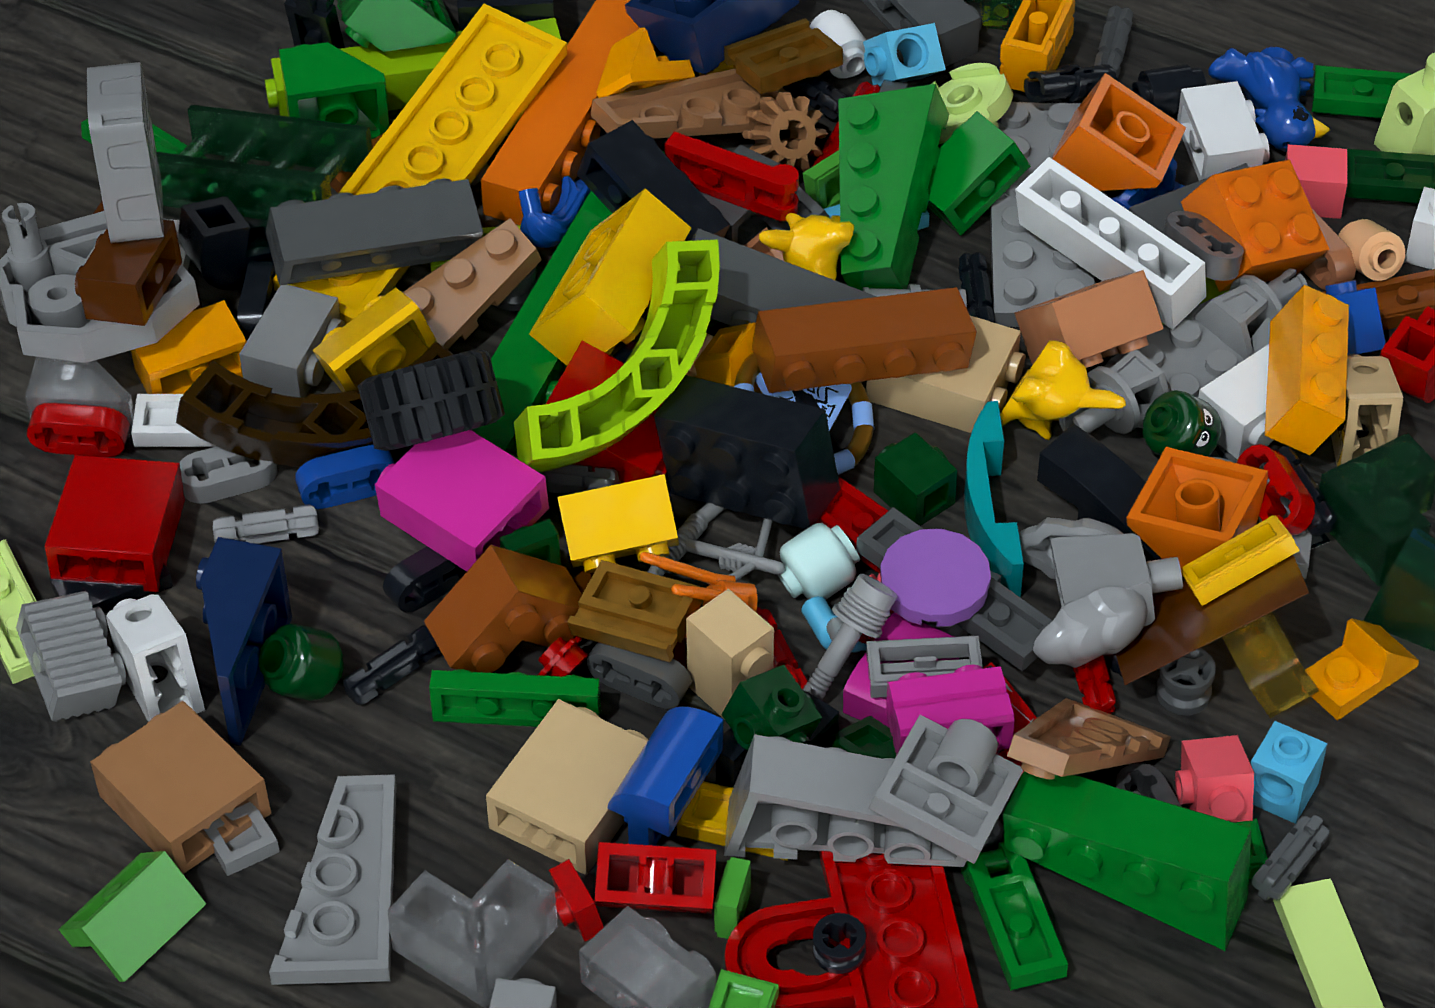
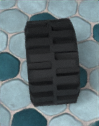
(431, 400)

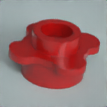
(562, 657)

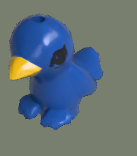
(1275, 89)

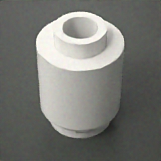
(846, 34)

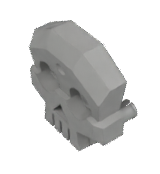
(42, 297)

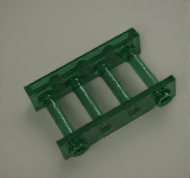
(261, 137)

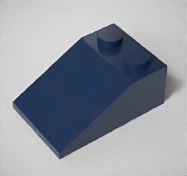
(243, 607)

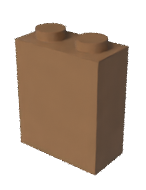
(176, 782)

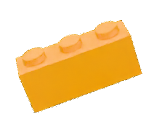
(1307, 370)

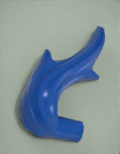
(549, 229)

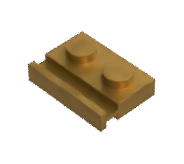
(783, 56)
(633, 611)

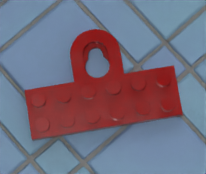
(910, 940)

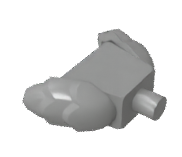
(1100, 586)

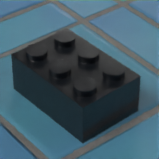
(747, 451)

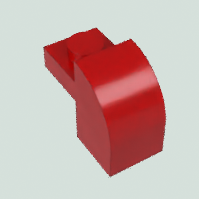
(1413, 355)

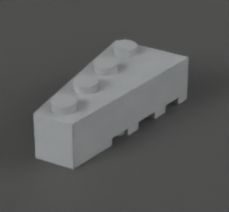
(818, 801)

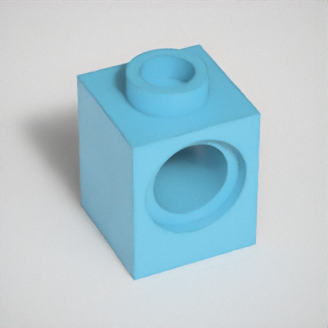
(919, 51)
(1286, 771)

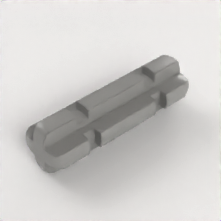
(268, 525)

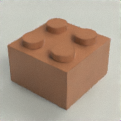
(1094, 320)

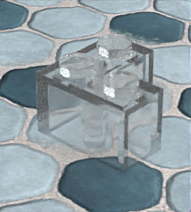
(476, 938)

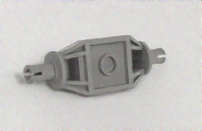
(1190, 355)

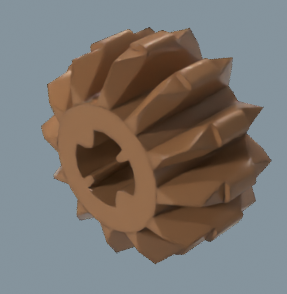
(778, 116)

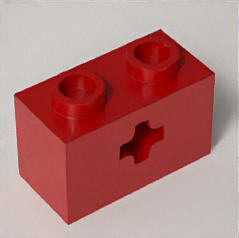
(655, 877)

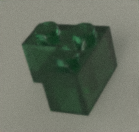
(1380, 502)

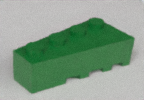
(884, 179)
(1135, 850)

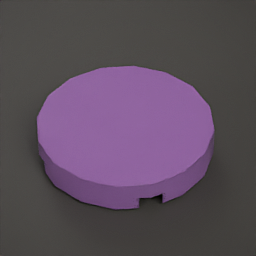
(936, 576)

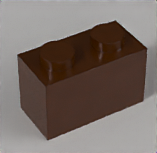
(128, 277)

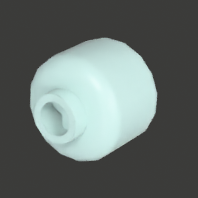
(818, 562)

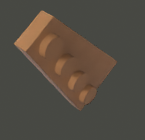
(688, 106)
(472, 281)
(1082, 740)

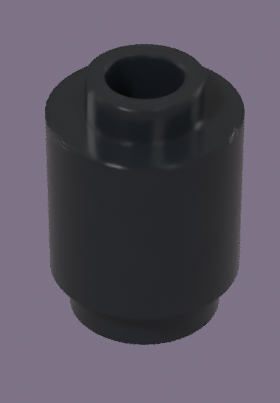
(1164, 85)

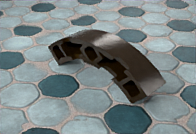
(276, 426)

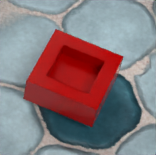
(574, 901)

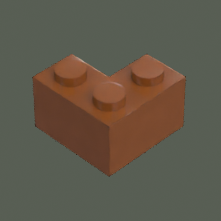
(499, 605)

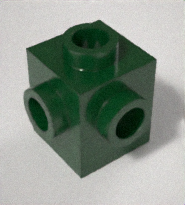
(771, 707)

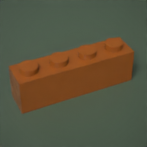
(863, 339)

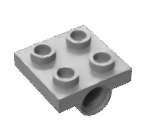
(948, 785)

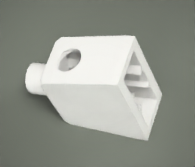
(148, 636)

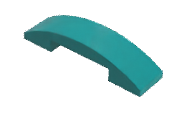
(997, 540)

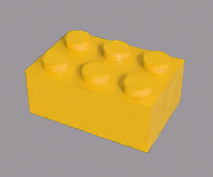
(609, 280)

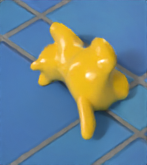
(811, 242)
(1054, 390)

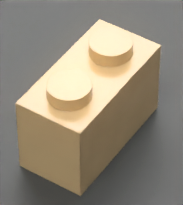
(726, 647)

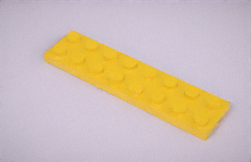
(450, 127)

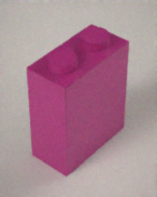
(460, 495)

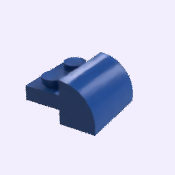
(668, 773)

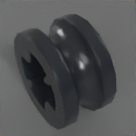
(838, 927)

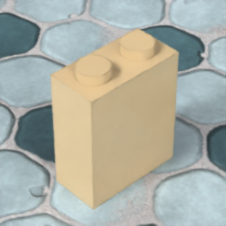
(960, 394)
(562, 783)

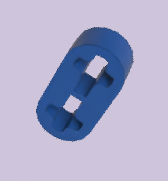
(341, 476)

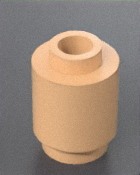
(1374, 249)

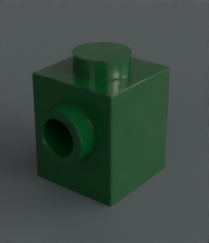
(915, 479)

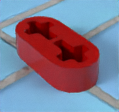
(78, 429)
(1283, 483)

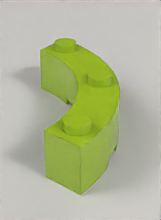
(672, 336)

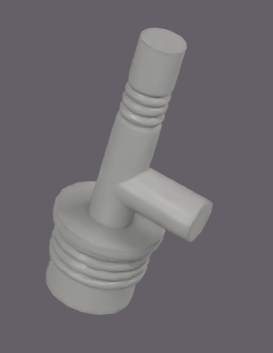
(858, 613)

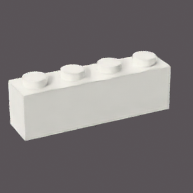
(1109, 238)

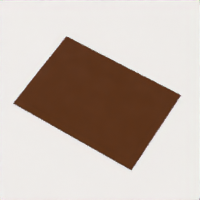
(1186, 625)

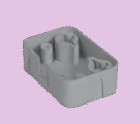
(125, 152)

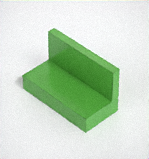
(135, 913)

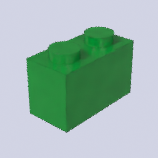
(973, 172)

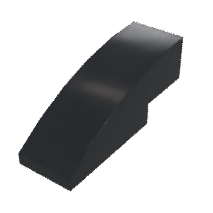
(1092, 480)

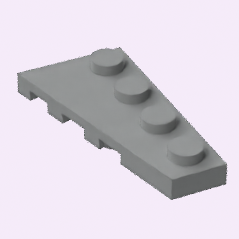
(341, 912)

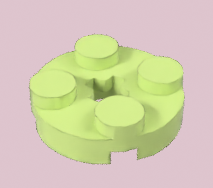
(971, 90)

